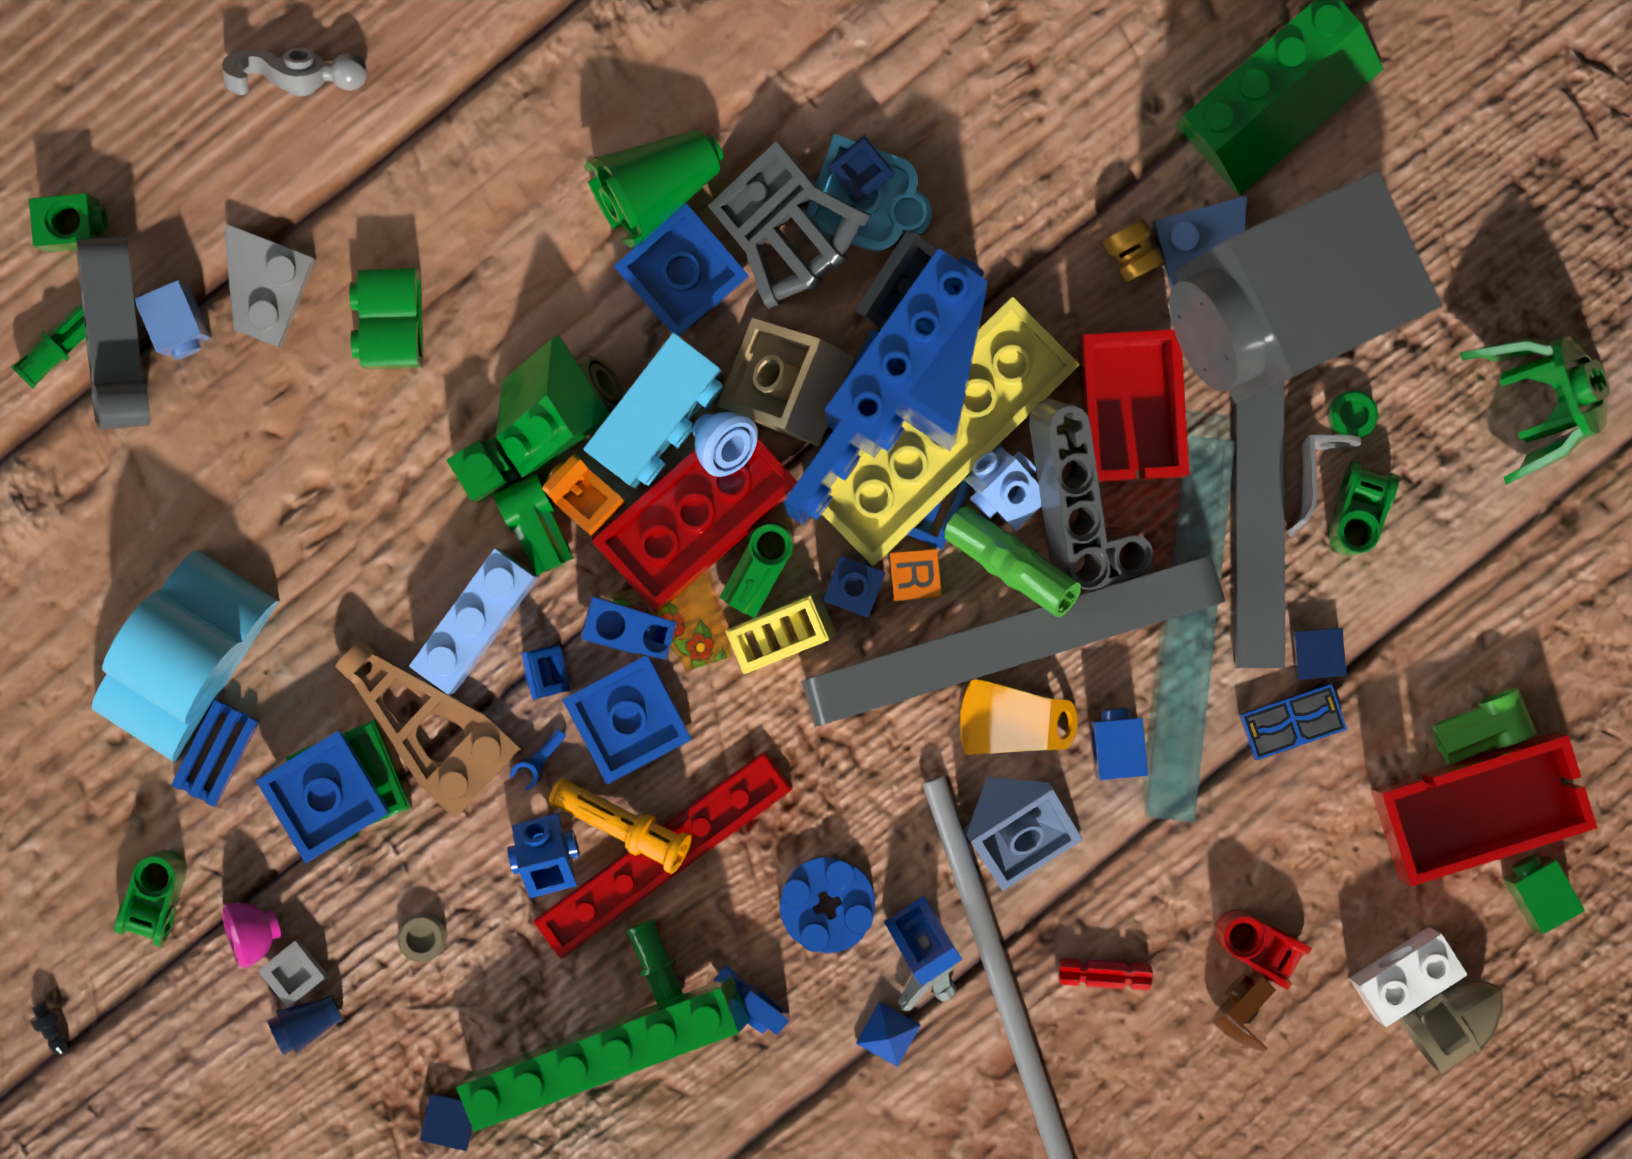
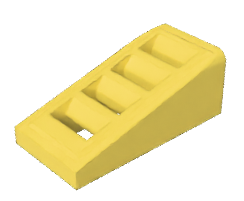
(817, 614)

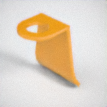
(1012, 720)

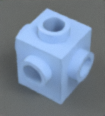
(1005, 487)

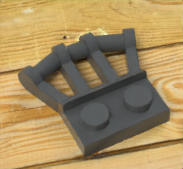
(763, 201)

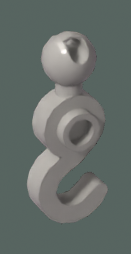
(296, 71)

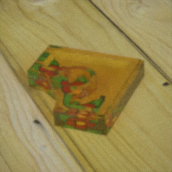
(699, 630)

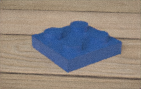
(681, 271)
(627, 719)
(323, 796)

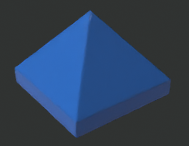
(545, 672)
(888, 1033)

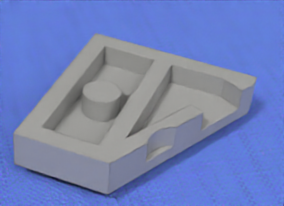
(264, 285)

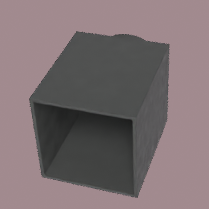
(1299, 290)

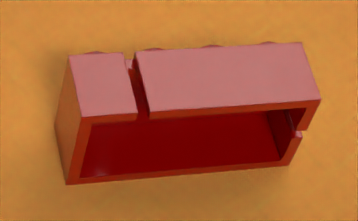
(1483, 808)

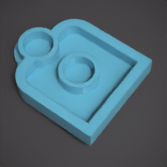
(891, 207)

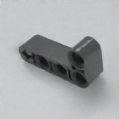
(111, 333)
(1062, 436)

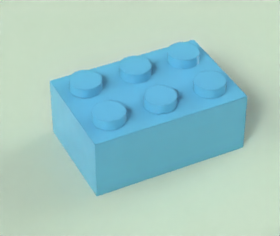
(656, 413)

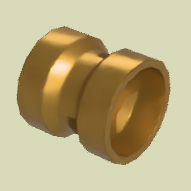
(1139, 261)

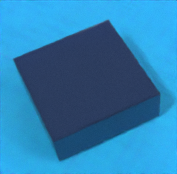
(860, 170)
(1319, 653)
(446, 1122)

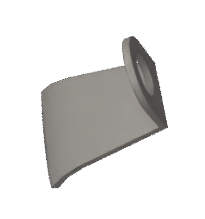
(1309, 474)

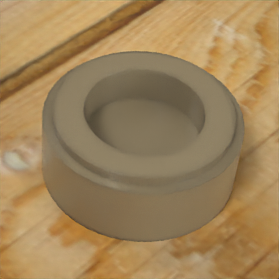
(422, 937)

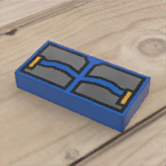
(1293, 721)

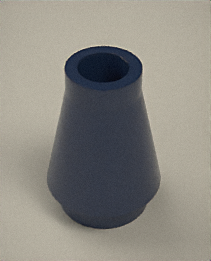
(303, 1023)

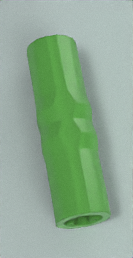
(1012, 561)

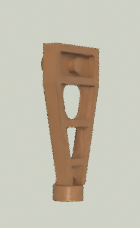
(472, 763)

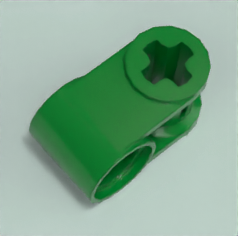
(1362, 499)
(151, 907)

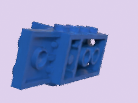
(909, 374)

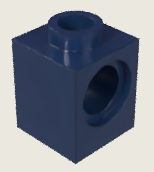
(854, 586)

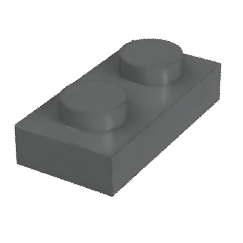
(895, 279)

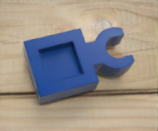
(761, 1009)

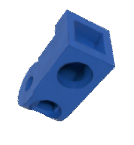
(627, 628)

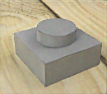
(293, 973)

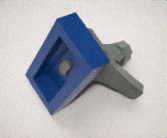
(925, 950)

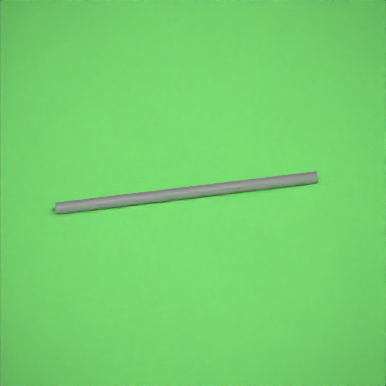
(997, 969)

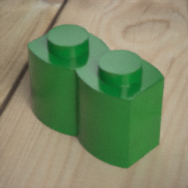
(388, 319)

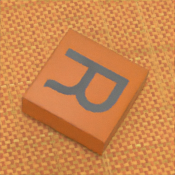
(915, 574)

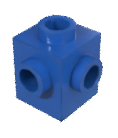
(543, 845)

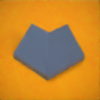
(1019, 828)

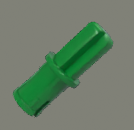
(51, 348)
(654, 961)

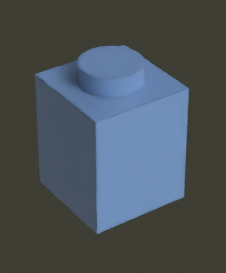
(173, 320)

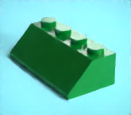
(1282, 93)

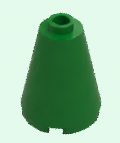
(652, 181)

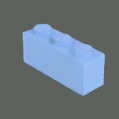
(474, 621)

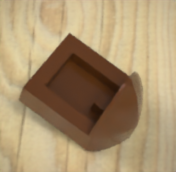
(1243, 1000)

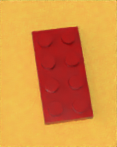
(691, 523)

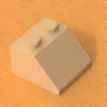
(785, 380)

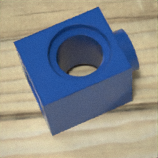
(1118, 745)

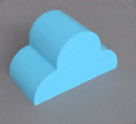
(180, 652)

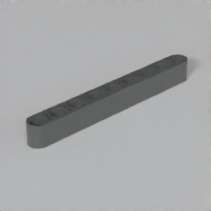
(1012, 641)

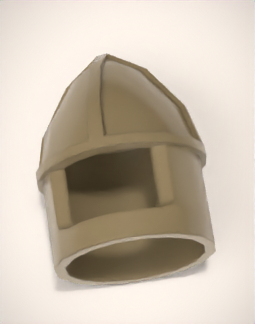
(1455, 1022)

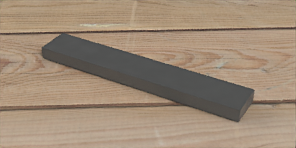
(1259, 530)

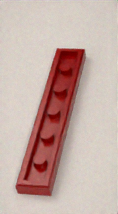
(635, 877)

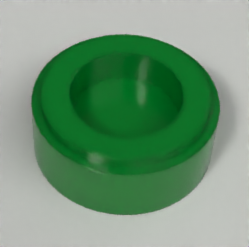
(1352, 413)

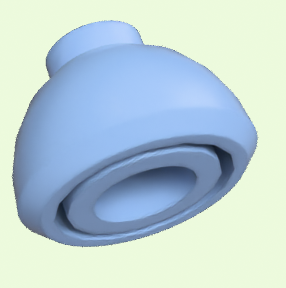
(724, 442)

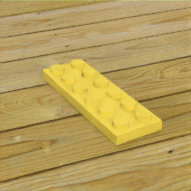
(891, 494)

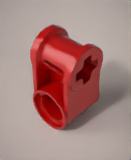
(1267, 950)

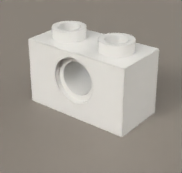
(1408, 976)

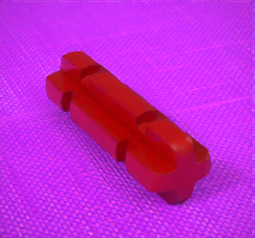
(1105, 974)

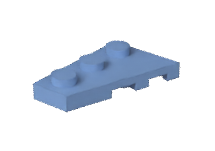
(1197, 231)

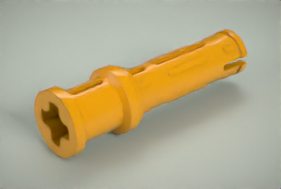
(639, 833)

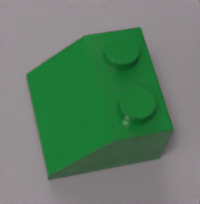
(546, 408)

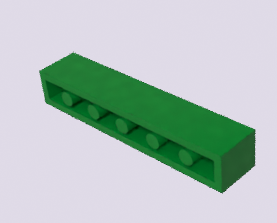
(603, 1054)

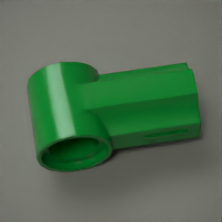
(531, 516)
(756, 572)

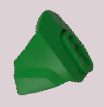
(1579, 388)

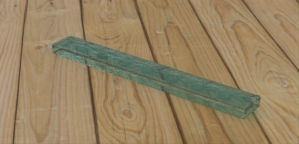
(1189, 637)

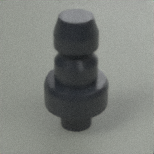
(47, 1022)

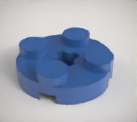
(815, 929)

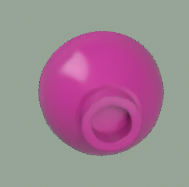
(249, 931)

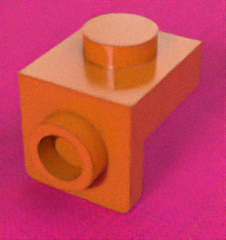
(582, 495)

